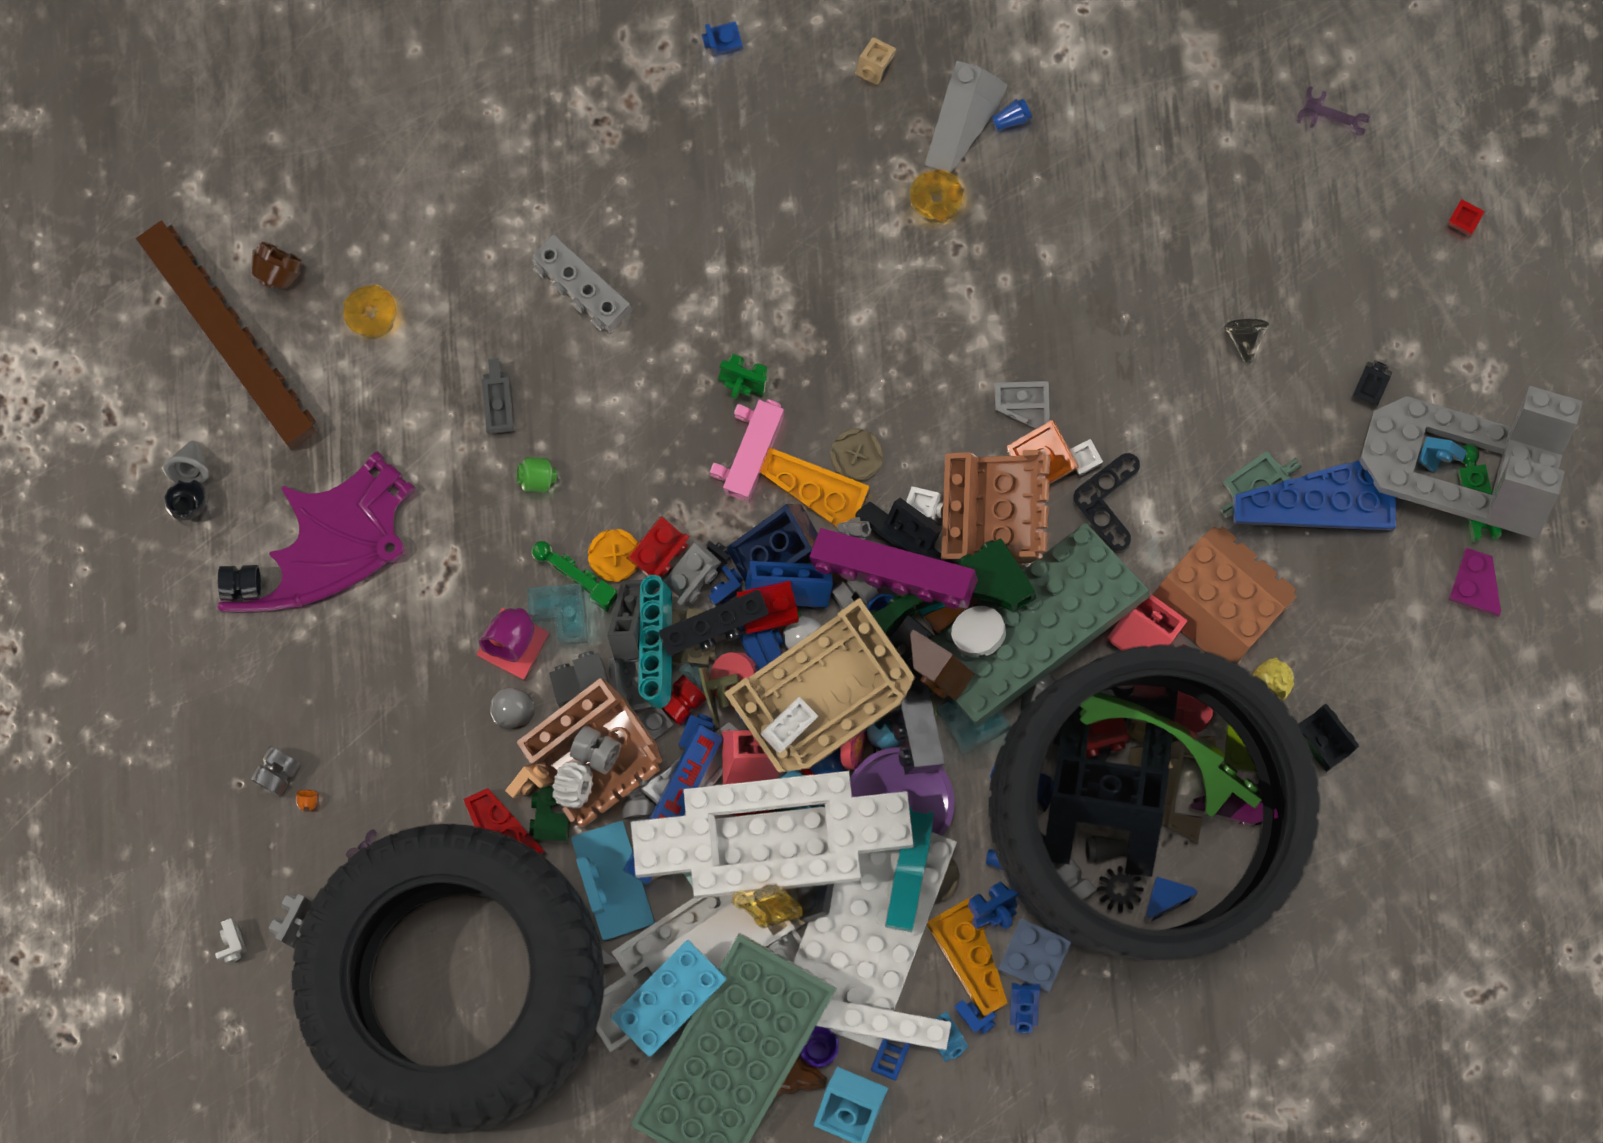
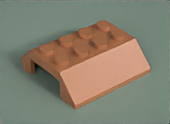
(995, 501)
(1225, 595)
(611, 715)

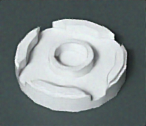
(978, 631)

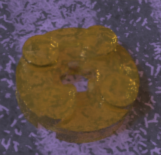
(932, 181)
(356, 305)

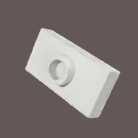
(789, 725)

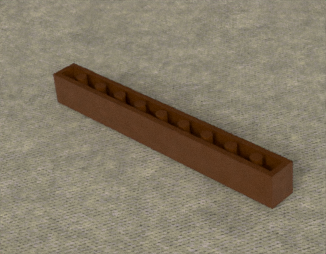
(226, 335)

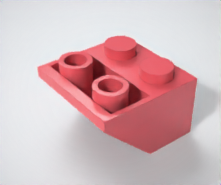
(1147, 625)
(744, 759)

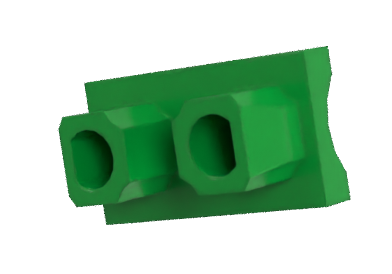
(741, 379)

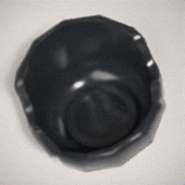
(185, 500)

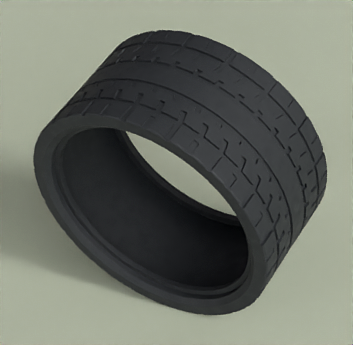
(1284, 776)

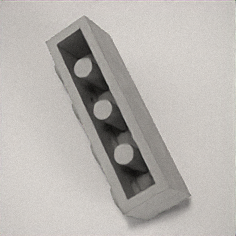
(581, 284)

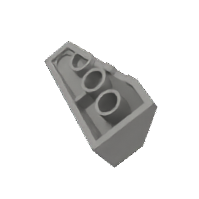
(967, 108)

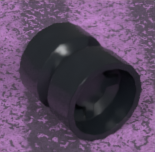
(240, 582)

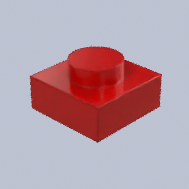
(1466, 217)

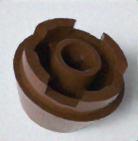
(274, 266)

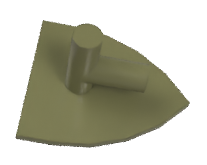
(719, 685)

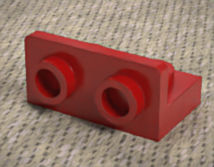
(658, 548)
(780, 604)

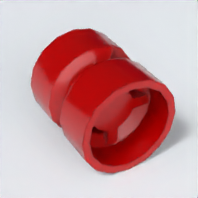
(683, 699)

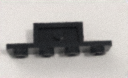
(903, 527)
(714, 625)

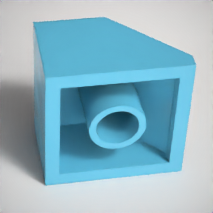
(850, 1106)

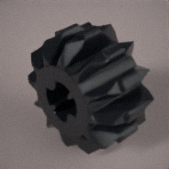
(1117, 898)

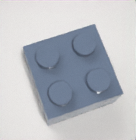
(1034, 956)

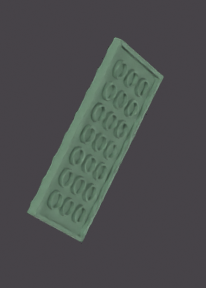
(1078, 597)
(735, 1050)

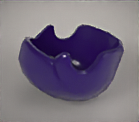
(820, 1047)

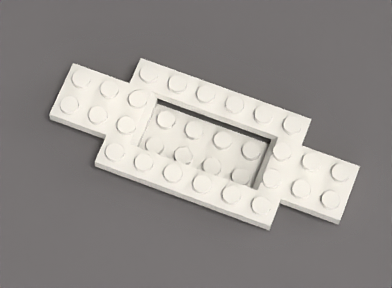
(772, 847)
(711, 927)

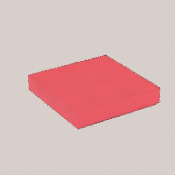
(524, 664)

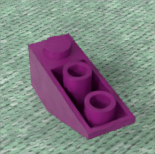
(1234, 810)

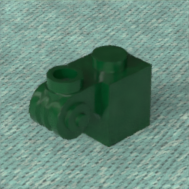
(547, 825)

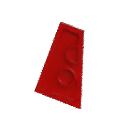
(492, 814)

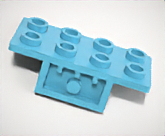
(613, 894)
(668, 997)

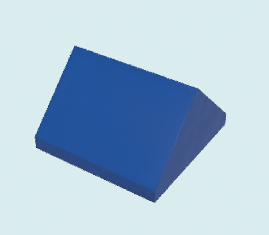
(1166, 897)

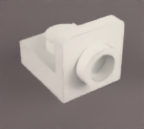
(928, 503)
(231, 936)

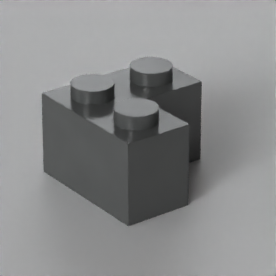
(572, 680)

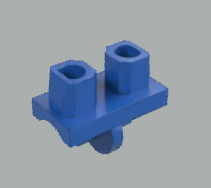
(995, 911)
(1024, 1006)

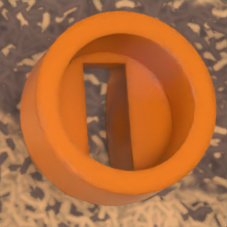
(306, 798)

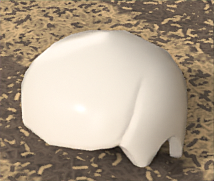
(798, 631)

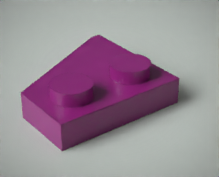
(1476, 583)

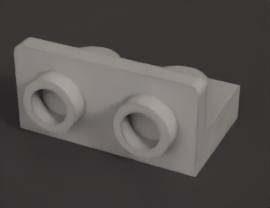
(692, 572)

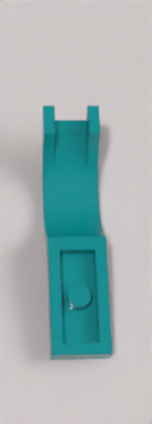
(909, 874)

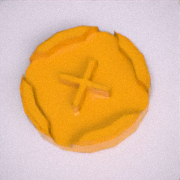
(609, 553)

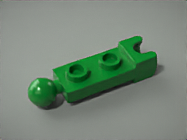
(1476, 478)
(600, 593)

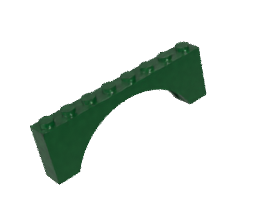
(998, 582)

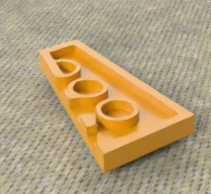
(820, 489)
(969, 956)

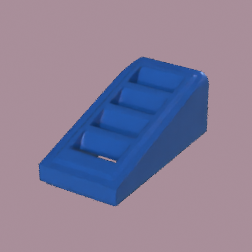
(884, 1070)

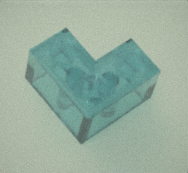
(565, 605)

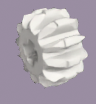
(572, 784)

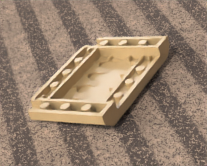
(841, 672)

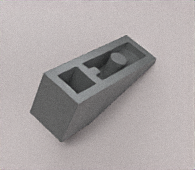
(625, 621)

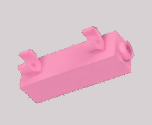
(759, 436)

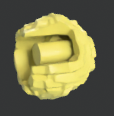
(1276, 676)

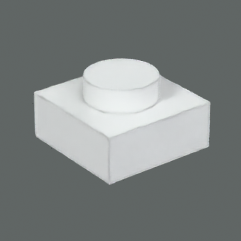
(1086, 457)

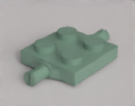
(1257, 474)

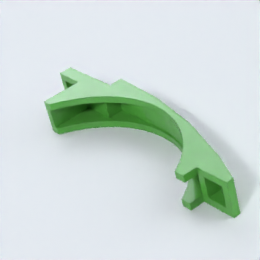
(1218, 777)

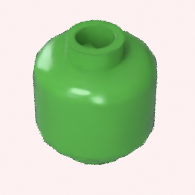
(535, 474)

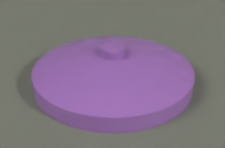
(925, 791)

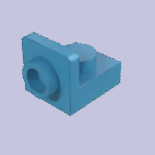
(1439, 450)
(956, 1042)

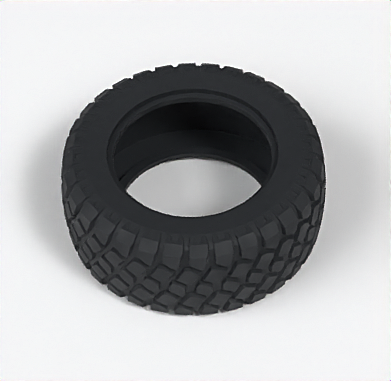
(338, 958)

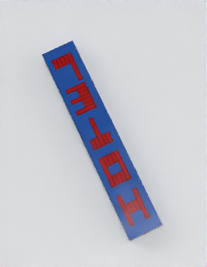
(686, 775)

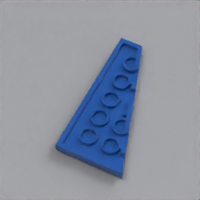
(1323, 499)

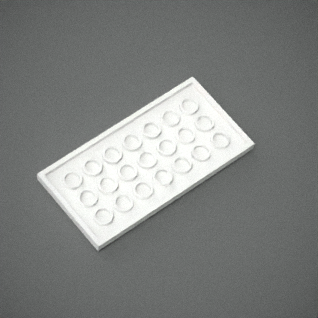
(853, 944)

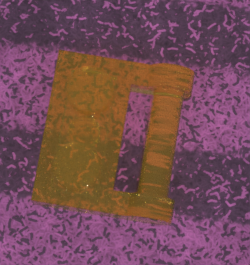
(774, 905)

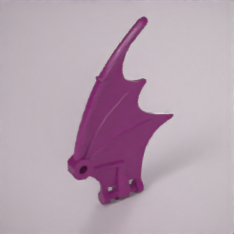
(339, 538)

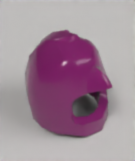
(513, 630)

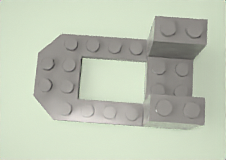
(1528, 469)

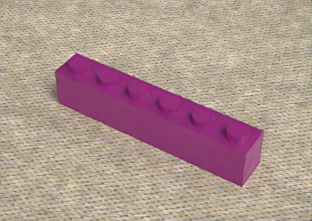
(893, 568)

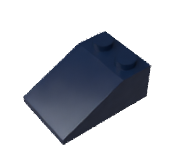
(781, 537)

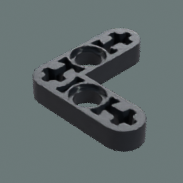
(1098, 504)

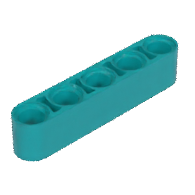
(648, 631)

